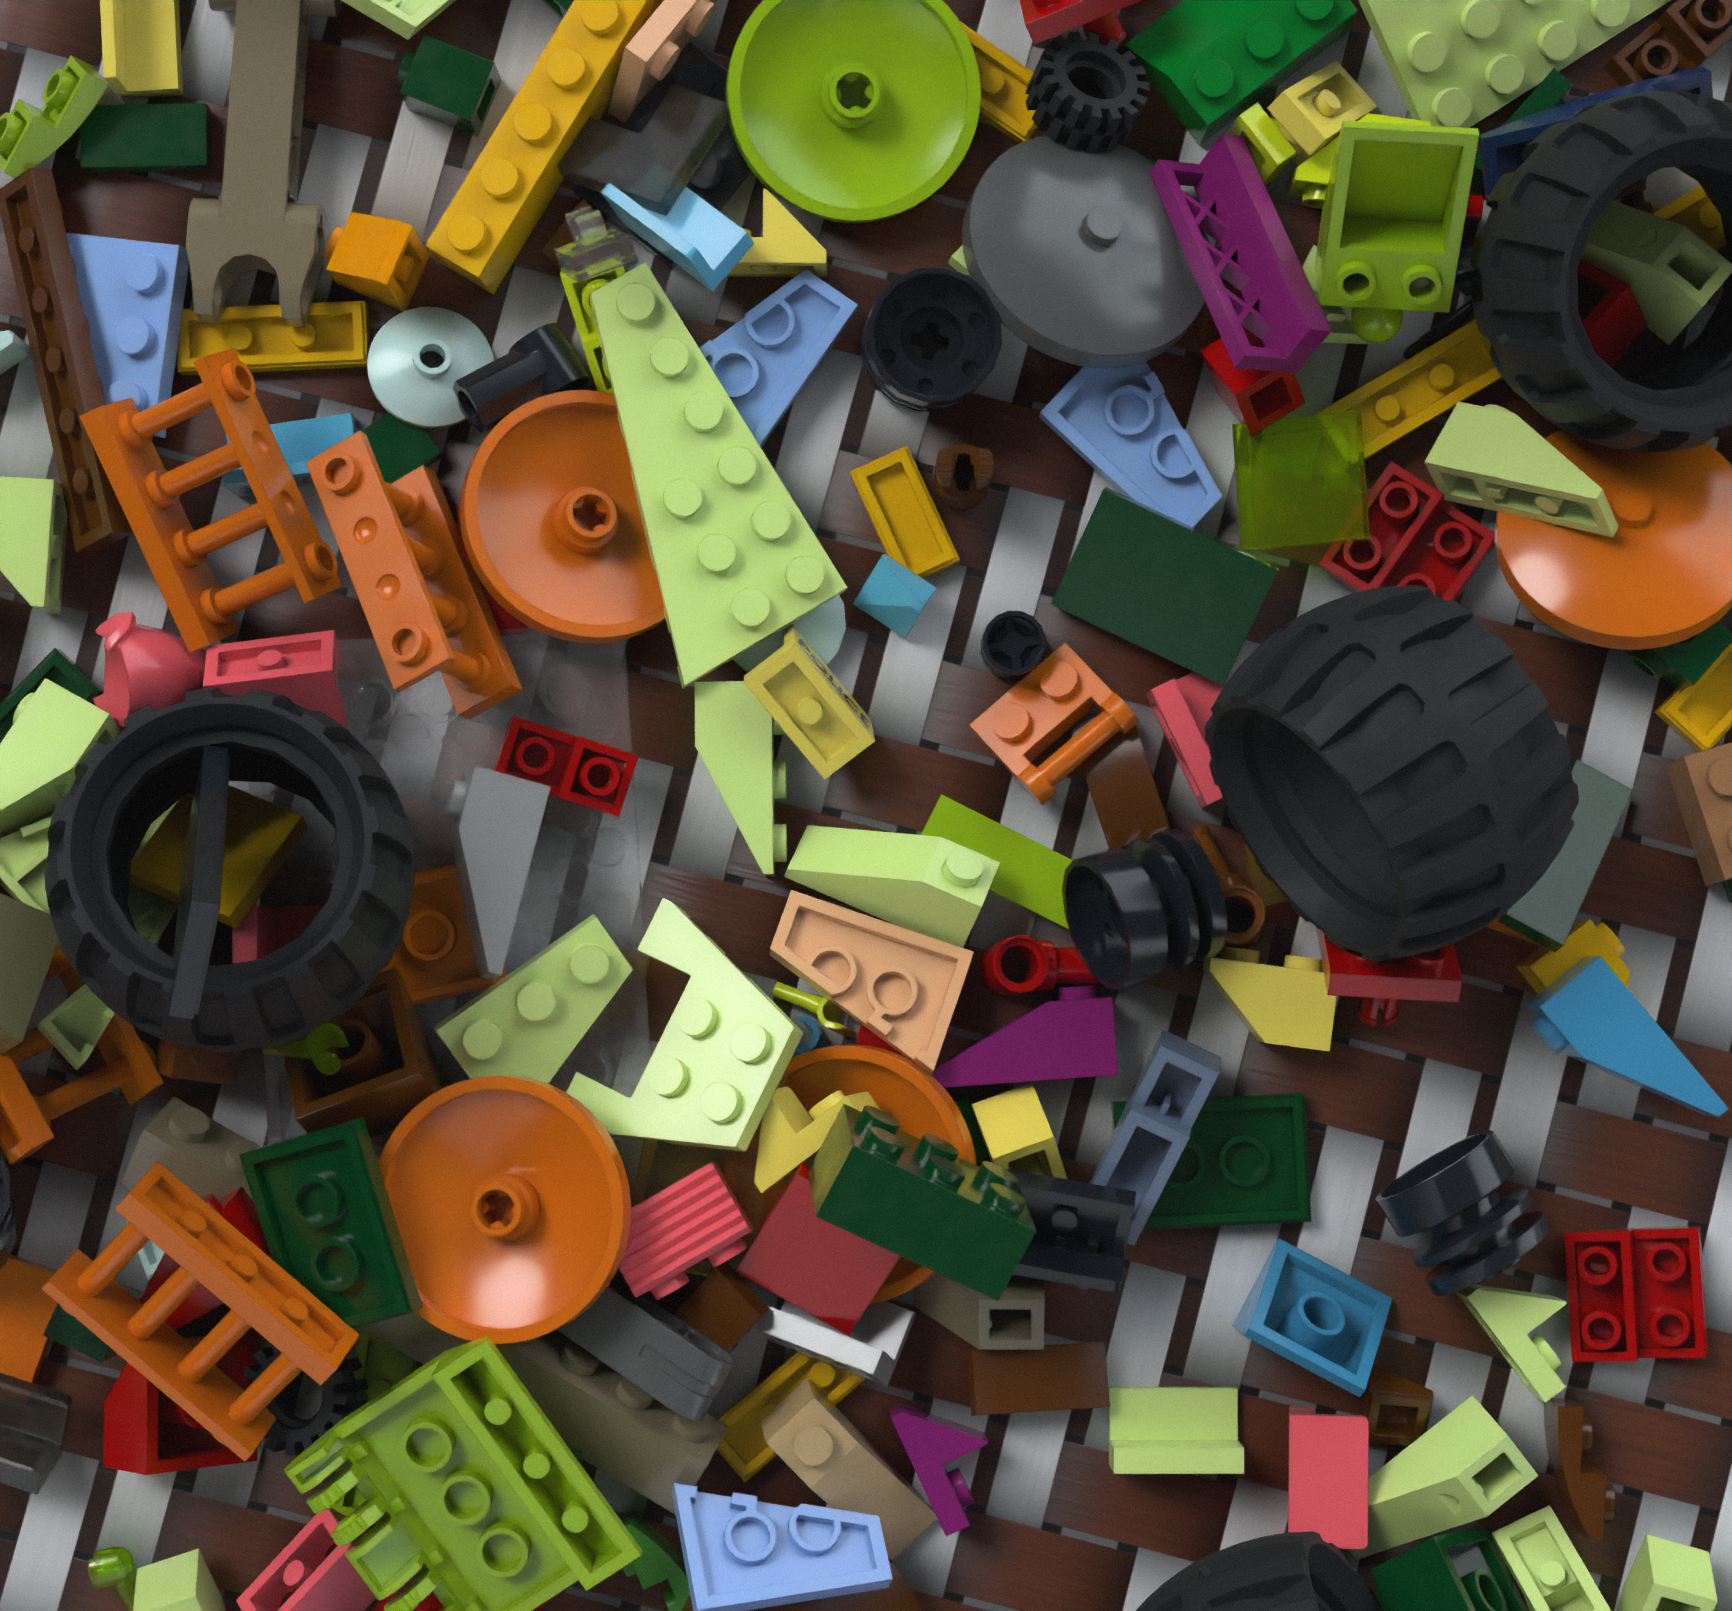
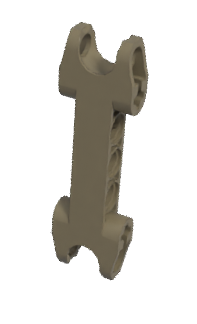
(259, 215)

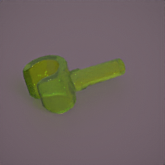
(313, 1046)
(112, 1568)

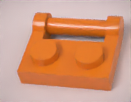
(1043, 710)

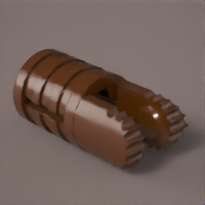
(980, 466)

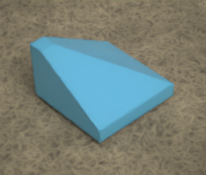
(894, 595)

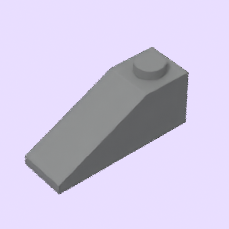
(492, 853)

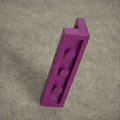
(1254, 258)

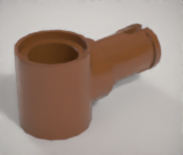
(1234, 892)

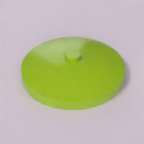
(853, 103)

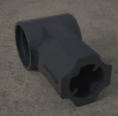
(533, 368)

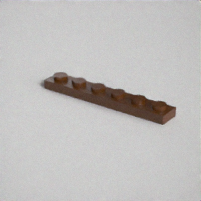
(60, 353)

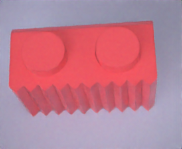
(680, 1228)

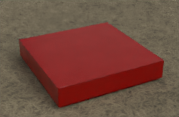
(814, 1261)

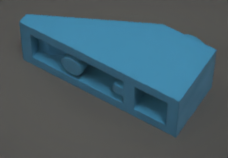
(1606, 1027)

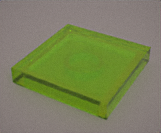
(1301, 482)

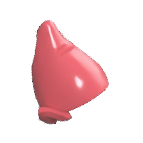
(145, 667)

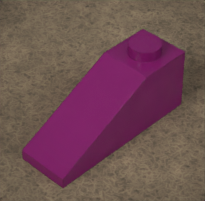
(1045, 1043)

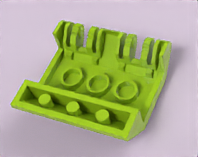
(463, 1492)

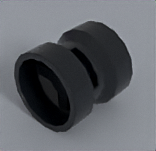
(1012, 634)

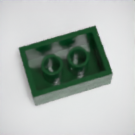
(921, 1200)

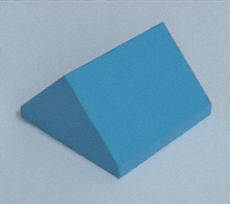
(1315, 1317)

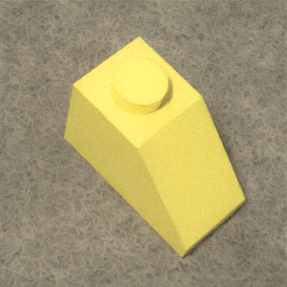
(1019, 1132)

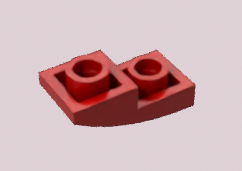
(569, 764)

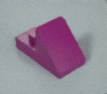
(931, 1445)

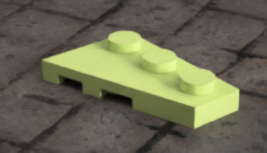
(539, 1009)

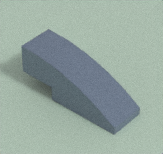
(1157, 1123)

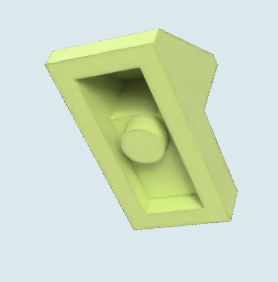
(1507, 1320)
(1547, 1565)

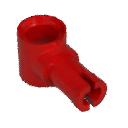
(1043, 962)

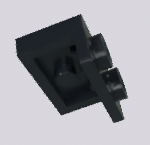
(1078, 1231)

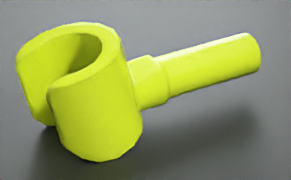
(821, 1006)

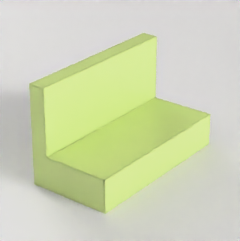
(1174, 1430)

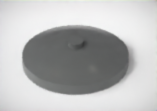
(1080, 254)

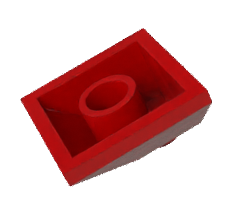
(155, 1435)

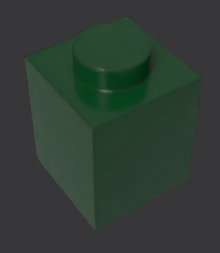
(448, 84)

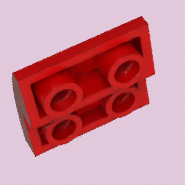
(1411, 541)
(1636, 1294)

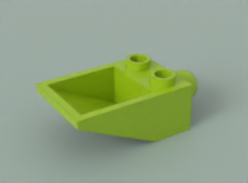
(1393, 222)

